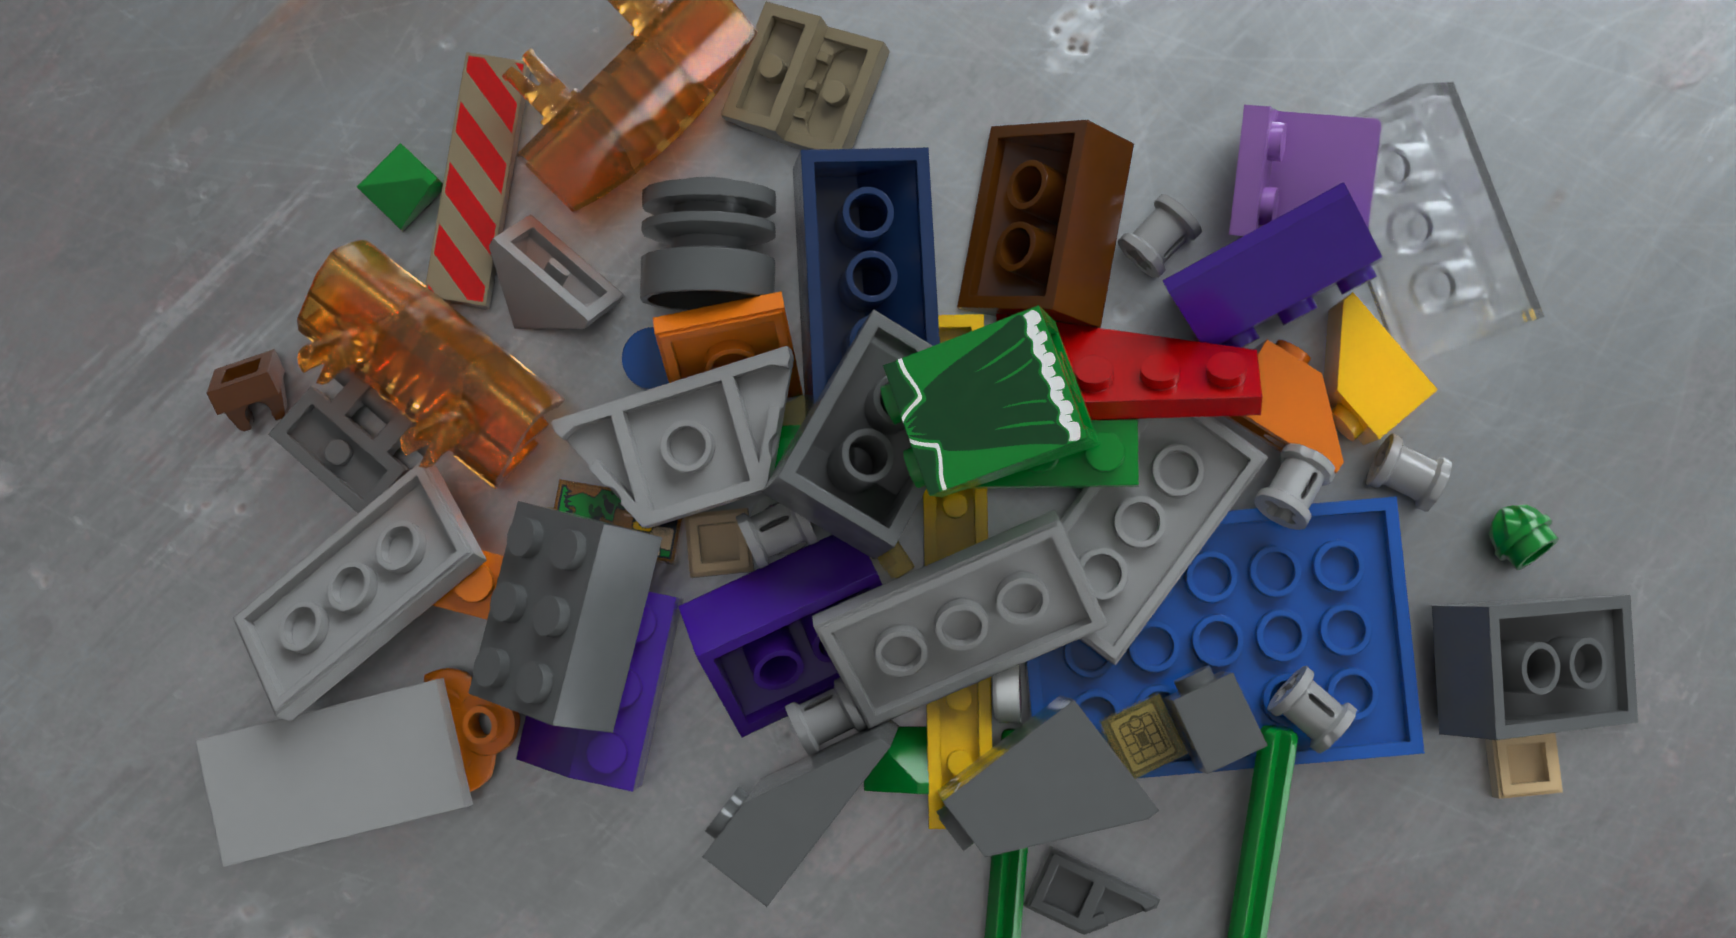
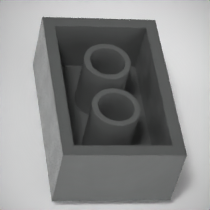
(564, 617)

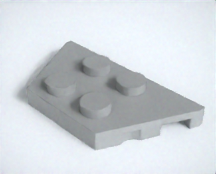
(687, 440)

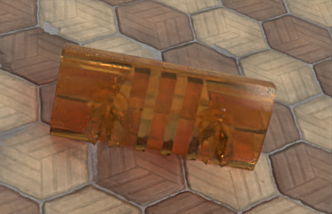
(637, 101)
(424, 361)

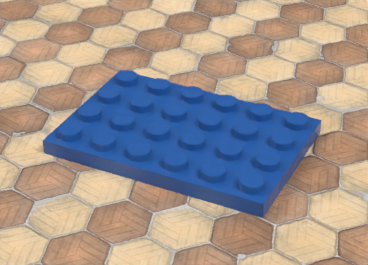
(1262, 608)

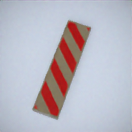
(476, 181)

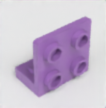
(1298, 157)

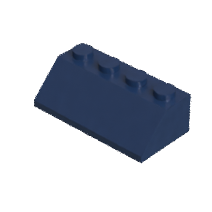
(861, 250)

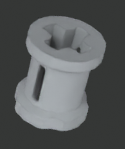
(1159, 236)
(1409, 472)
(1295, 486)
(774, 532)
(1312, 709)
(825, 717)

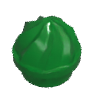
(1521, 535)

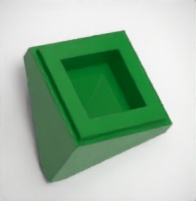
(401, 187)
(903, 765)

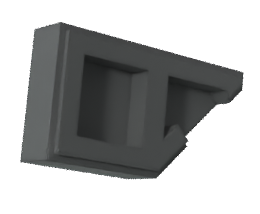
(1083, 894)

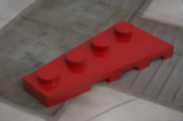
(1159, 376)

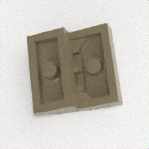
(805, 81)

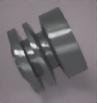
(708, 235)

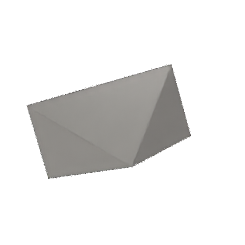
(547, 280)

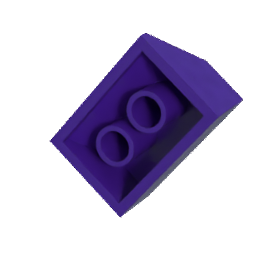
(1277, 270)
(760, 632)
(619, 756)

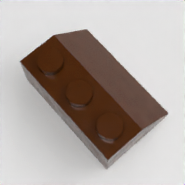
(1047, 221)

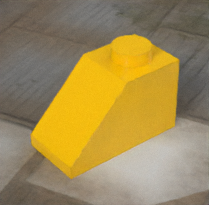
(1368, 374)

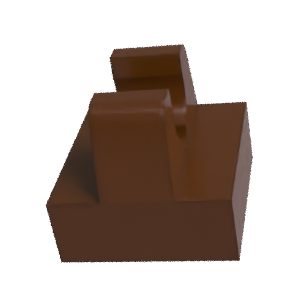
(249, 382)

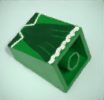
(988, 404)

